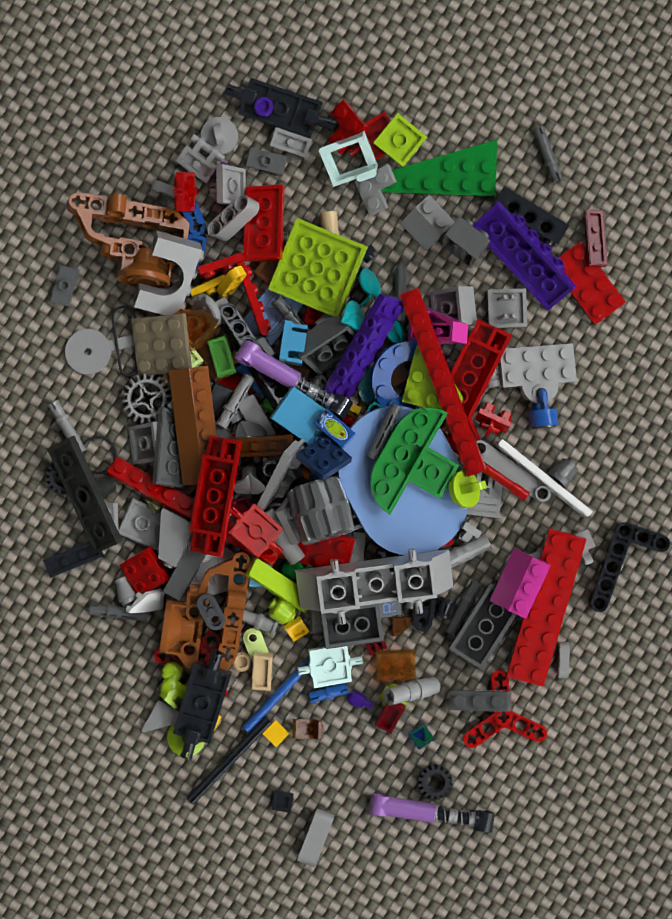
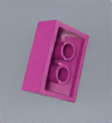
(520, 583)

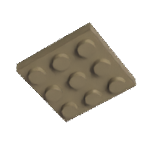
(161, 344)

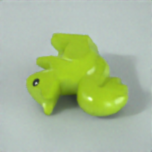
(171, 687)

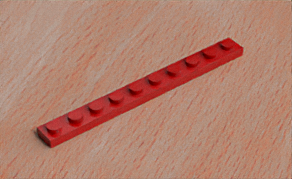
(443, 382)
(170, 498)

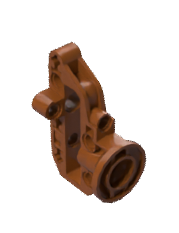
(115, 209)
(184, 629)

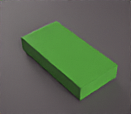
(222, 356)

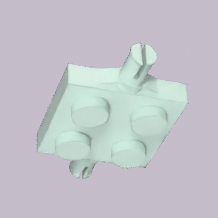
(329, 666)

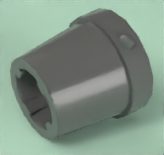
(563, 472)

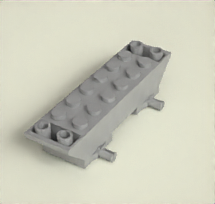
(375, 581)

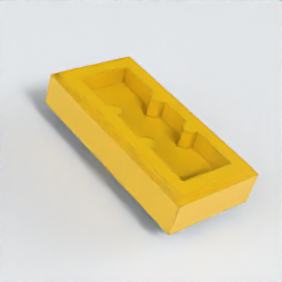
(208, 287)

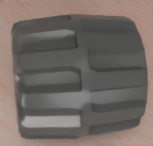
(320, 510)

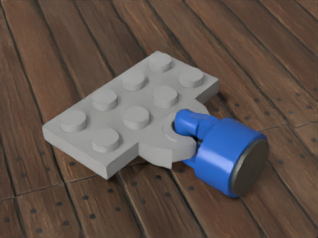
(538, 374)

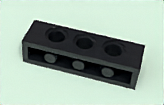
(557, 226)

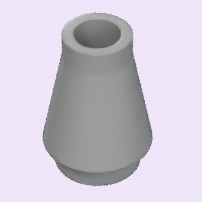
(125, 593)

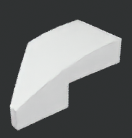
(147, 602)

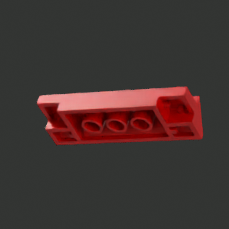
(477, 365)
(214, 495)

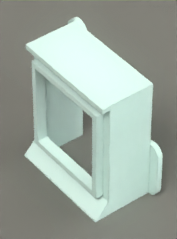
(362, 173)

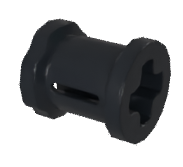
(443, 601)

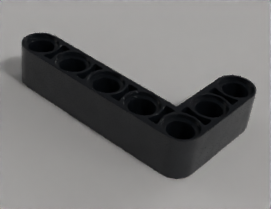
(618, 559)

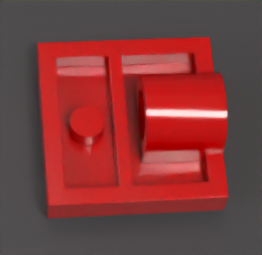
(145, 571)

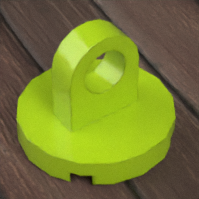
(465, 490)

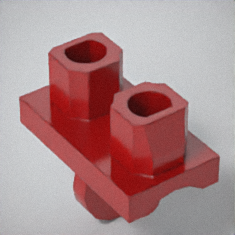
(493, 422)

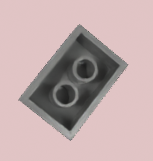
(326, 344)
(361, 627)

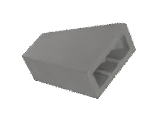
(174, 537)

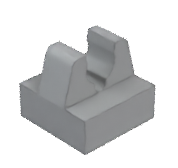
(468, 531)

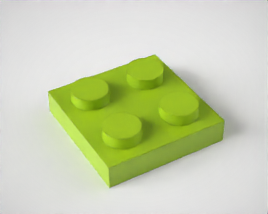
(400, 140)

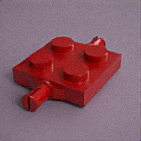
(374, 128)
(185, 191)
(256, 531)

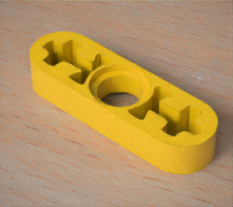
(231, 281)

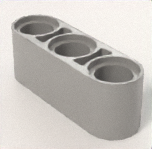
(233, 218)
(315, 837)

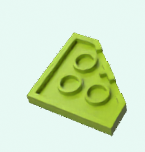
(419, 385)

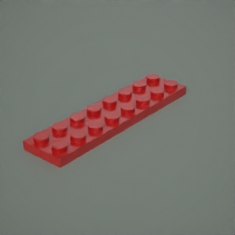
(542, 626)

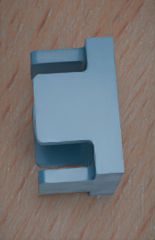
(292, 343)

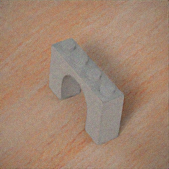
(171, 299)

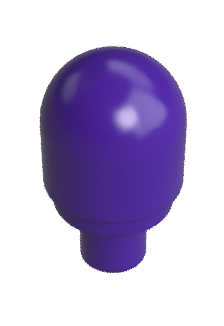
(359, 700)

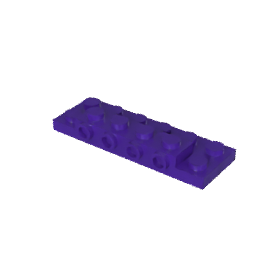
(525, 255)
(365, 345)

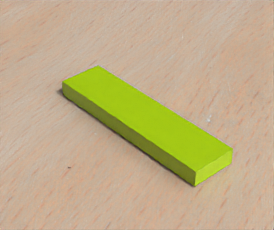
(274, 582)

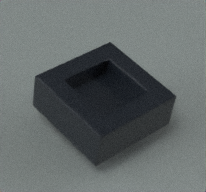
(282, 801)

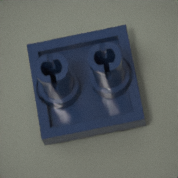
(323, 458)

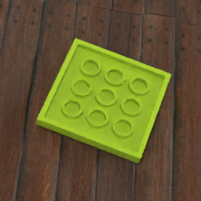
(317, 268)

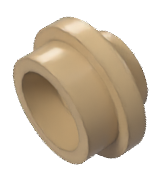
(242, 662)

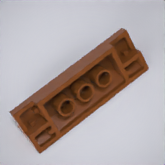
(192, 418)

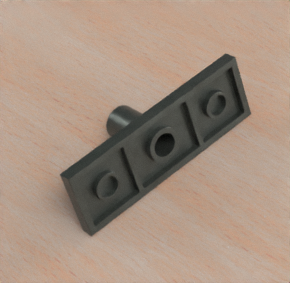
(86, 494)

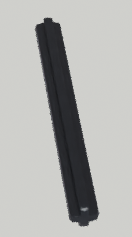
(229, 760)

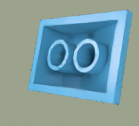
(297, 416)

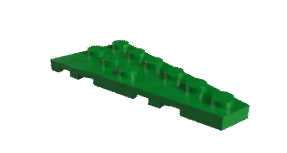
(453, 174)

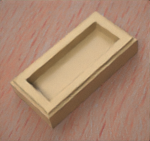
(262, 671)

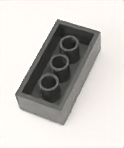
(466, 241)
(482, 630)

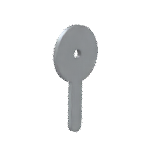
(100, 348)

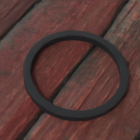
(114, 449)

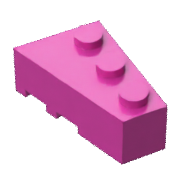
(447, 328)

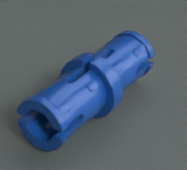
(328, 692)

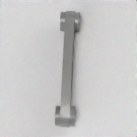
(513, 471)

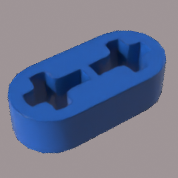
(198, 216)

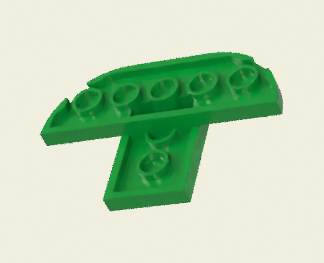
(409, 459)

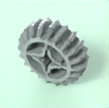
(140, 383)

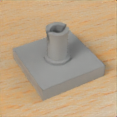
(229, 184)

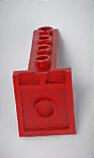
(226, 264)

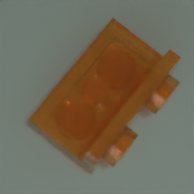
(396, 664)

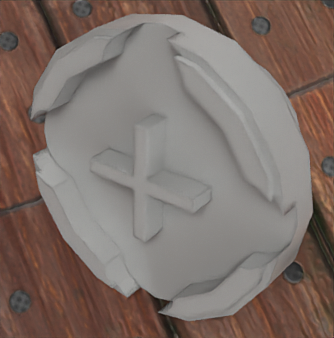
(220, 134)
(205, 303)

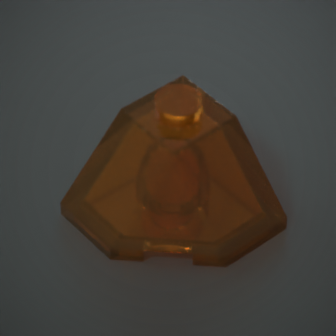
(200, 327)

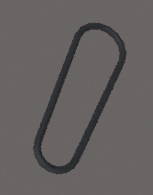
(116, 341)

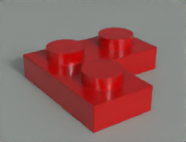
(349, 123)

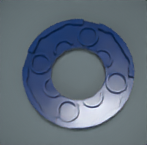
(383, 370)

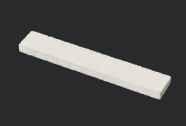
(554, 487)

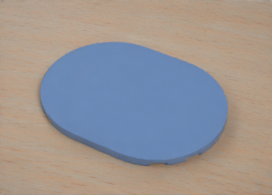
(418, 517)

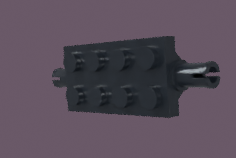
(290, 110)
(202, 703)

